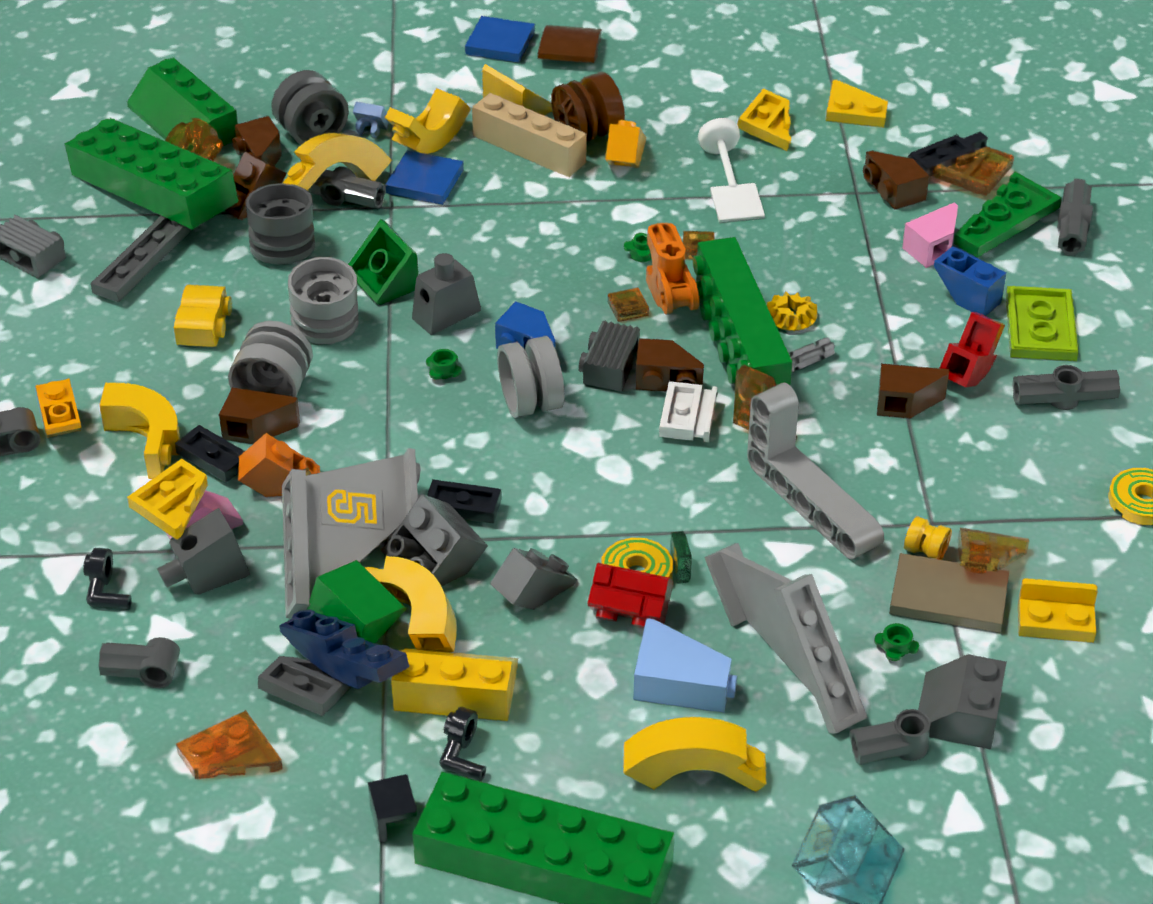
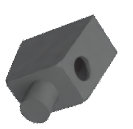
(444, 295)
(205, 556)

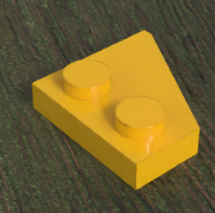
(855, 106)
(768, 119)
(170, 497)

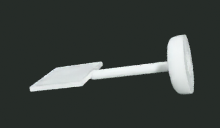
(730, 201)

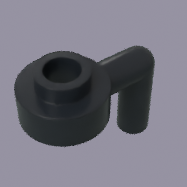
(99, 569)
(460, 729)

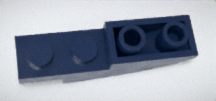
(339, 652)

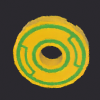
(1124, 493)
(642, 553)

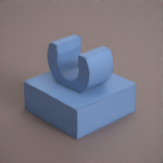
(371, 116)

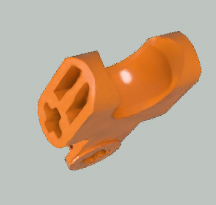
(669, 275)

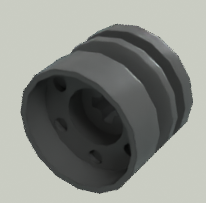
(280, 223)

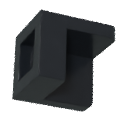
(390, 801)

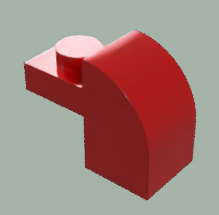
(974, 354)

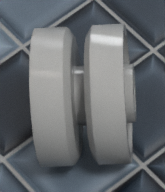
(530, 376)

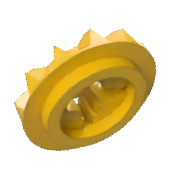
(785, 318)

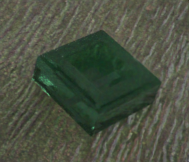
(681, 557)

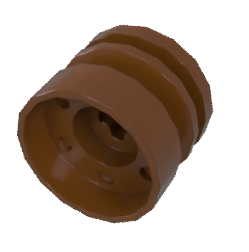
(588, 104)

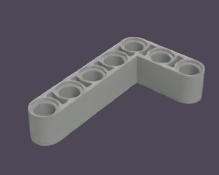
(800, 481)

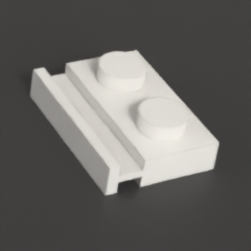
(687, 411)

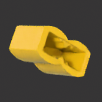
(202, 315)

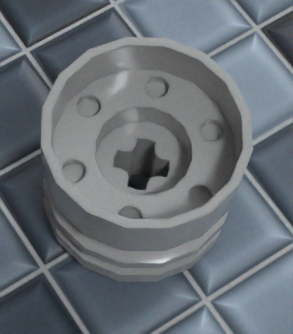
(323, 300)
(271, 359)

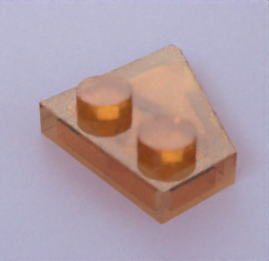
(228, 749)

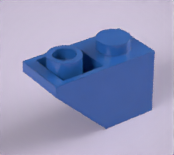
(971, 281)
(522, 324)

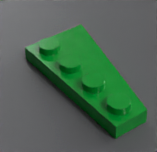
(1007, 214)

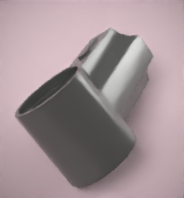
(150, 663)
(903, 738)

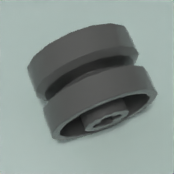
(309, 106)

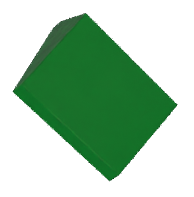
(385, 265)
(356, 598)

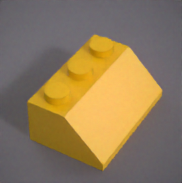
(447, 680)

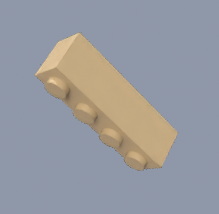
(529, 134)

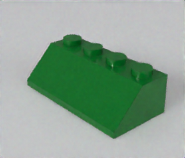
(175, 95)

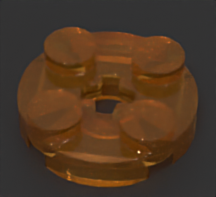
(198, 134)

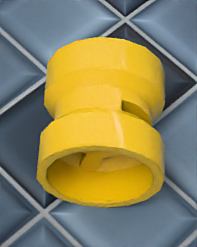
(927, 538)

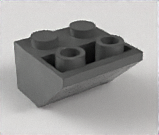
(437, 540)

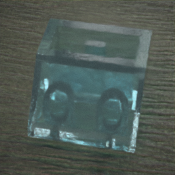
(848, 853)

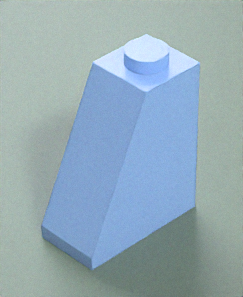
(681, 671)

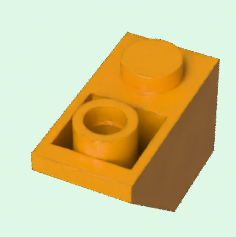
(625, 144)
(58, 408)

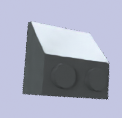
(964, 700)

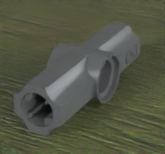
(343, 186)
(1074, 217)
(1066, 387)

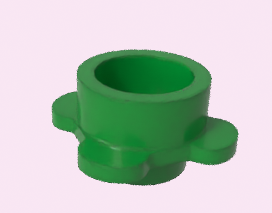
(638, 248)
(443, 364)
(896, 641)

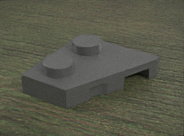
(302, 684)

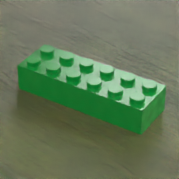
(151, 173)
(738, 312)
(540, 845)

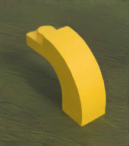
(433, 127)
(324, 150)
(144, 412)
(432, 616)
(693, 744)

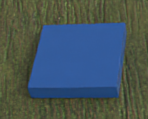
(500, 39)
(424, 177)

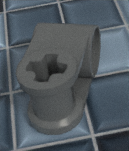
(18, 431)

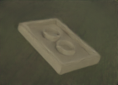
(949, 593)

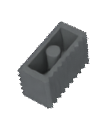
(30, 246)
(610, 356)

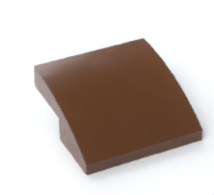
(569, 43)

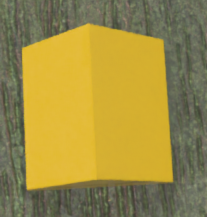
(508, 89)

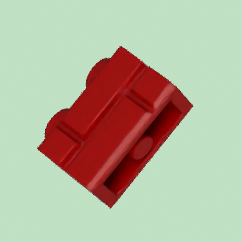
(629, 594)

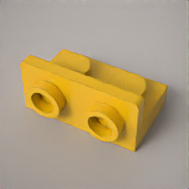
(1057, 610)

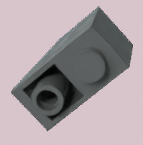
(532, 578)

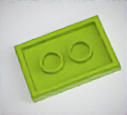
(1041, 323)

